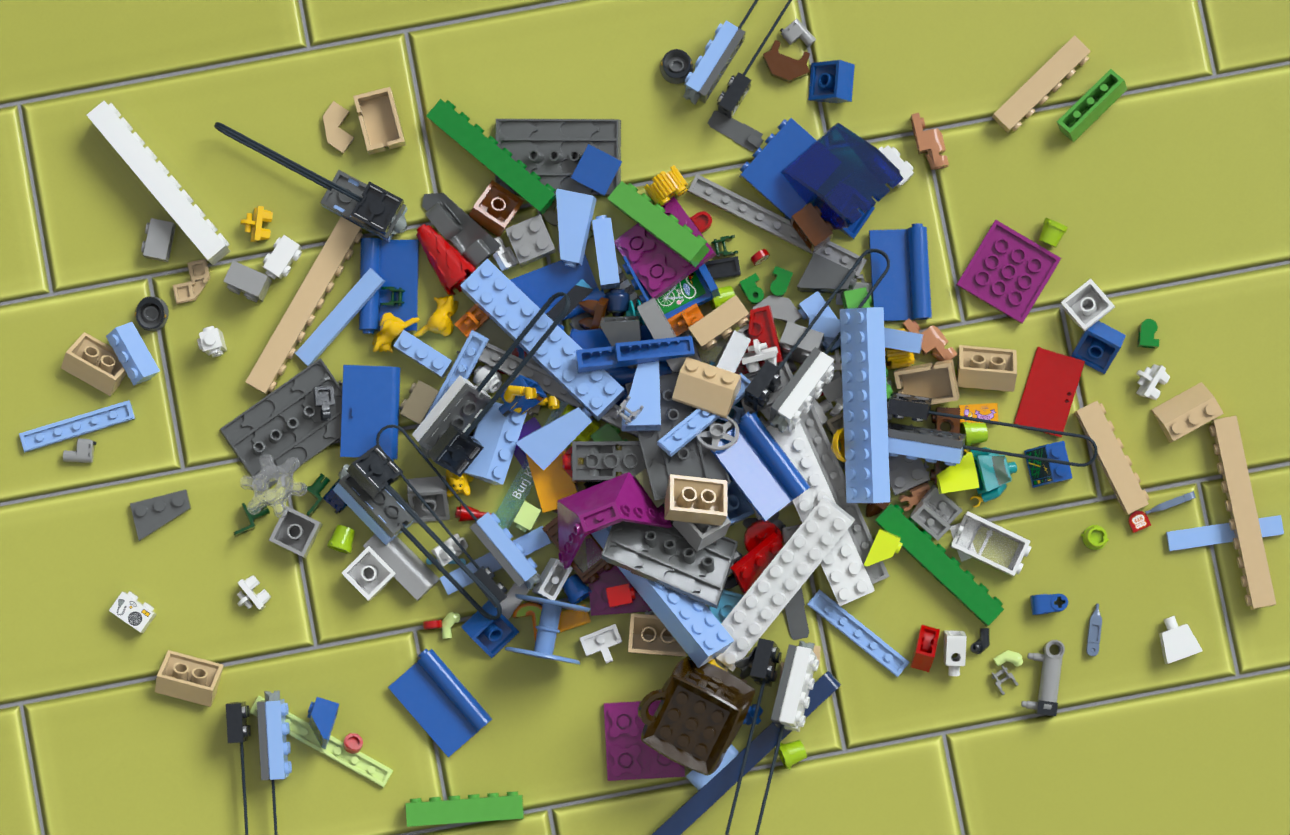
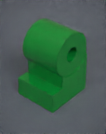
(780, 285)
(751, 291)
(1146, 334)

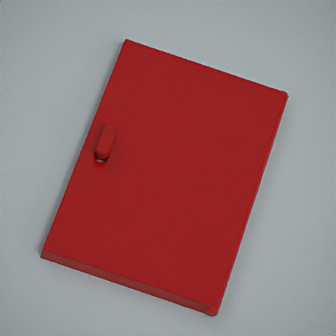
(1048, 389)

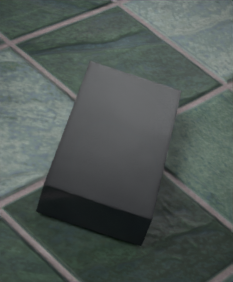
(724, 268)

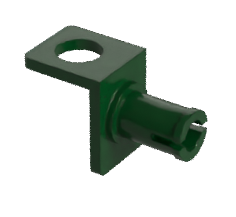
(315, 490)
(251, 518)

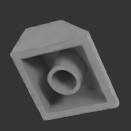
(435, 495)

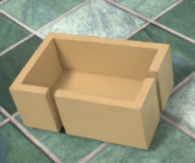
(379, 120)
(720, 323)
(929, 381)

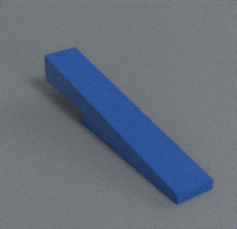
(633, 353)

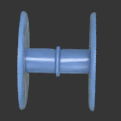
(547, 628)

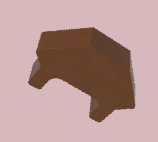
(785, 67)

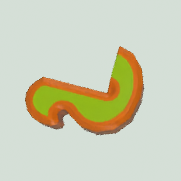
(529, 609)

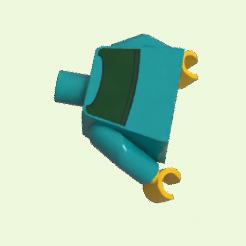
(992, 474)

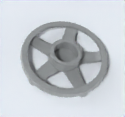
(717, 432)

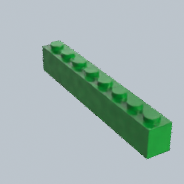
(491, 156)
(939, 565)

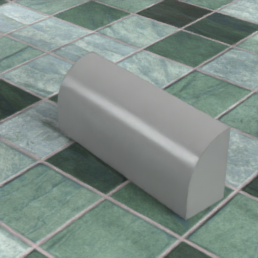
(409, 568)

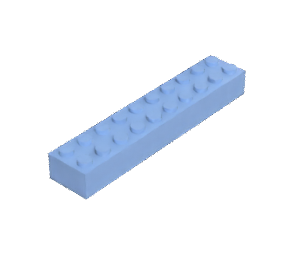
(513, 312)
(864, 405)
(685, 618)

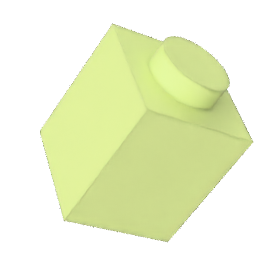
(527, 517)

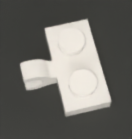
(601, 641)

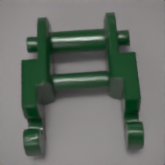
(722, 240)
(392, 302)

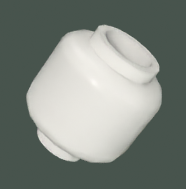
(493, 384)

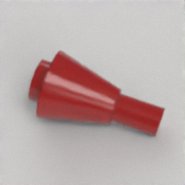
(462, 514)

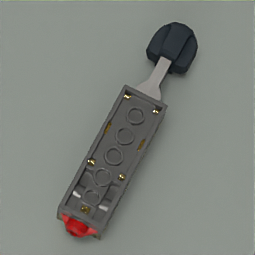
(602, 460)

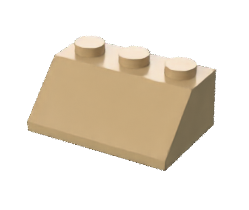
(94, 364)
(986, 368)
(707, 387)
(1187, 412)
(696, 500)
(651, 637)
(188, 678)

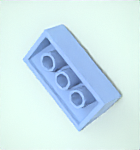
(499, 439)

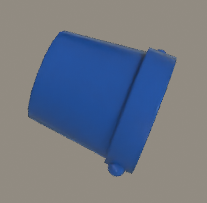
(576, 589)

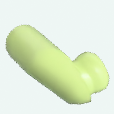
(447, 623)
(1009, 656)

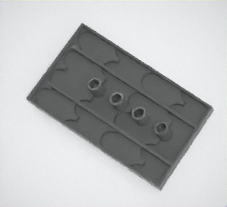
(556, 146)
(287, 422)
(690, 460)
(670, 560)

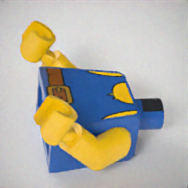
(524, 395)

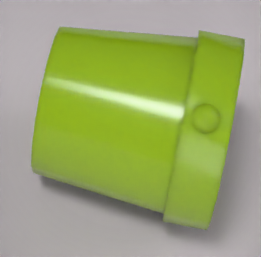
(1052, 232)
(725, 294)
(974, 432)
(1094, 537)
(342, 539)
(791, 753)

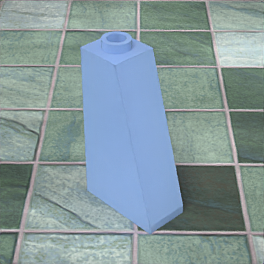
(574, 223)
(606, 252)
(645, 392)
(550, 440)

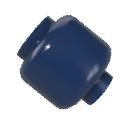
(617, 302)

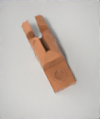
(929, 142)
(932, 341)

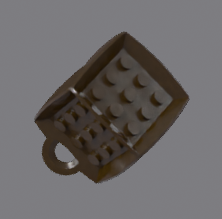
(696, 715)

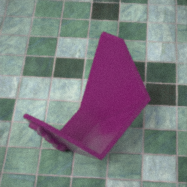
(601, 507)

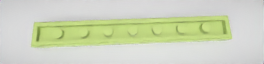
(357, 762)

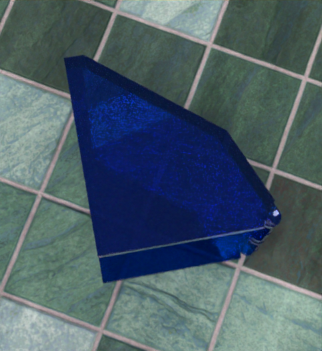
(841, 176)

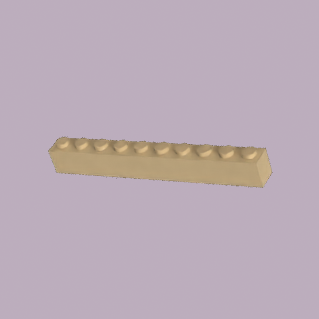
(304, 305)
(1243, 513)

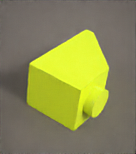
(883, 547)

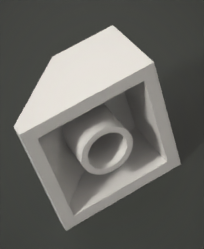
(1087, 305)
(368, 573)

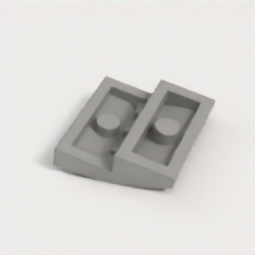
(935, 513)

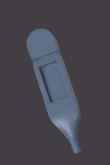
(1173, 502)
(1094, 632)

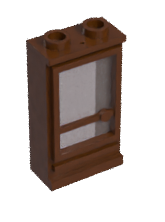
(588, 560)

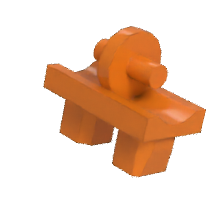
(471, 320)
(683, 320)

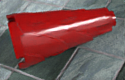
(445, 259)

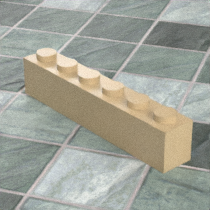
(1044, 81)
(1111, 457)

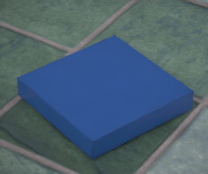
(596, 169)

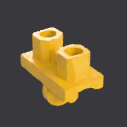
(259, 216)

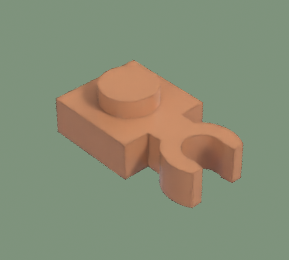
(916, 495)

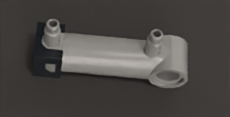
(1049, 680)

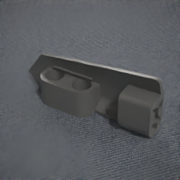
(459, 228)

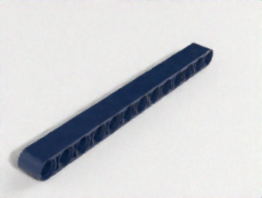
(730, 773)

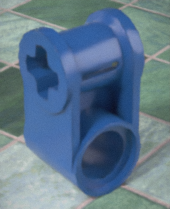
(1045, 603)

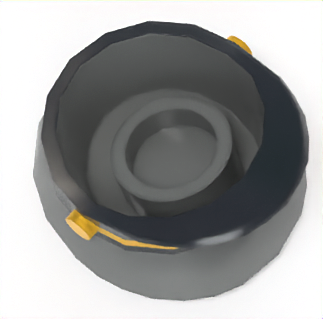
(676, 66)
(151, 313)

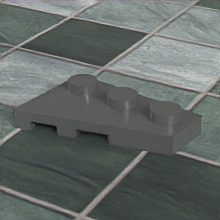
(156, 512)

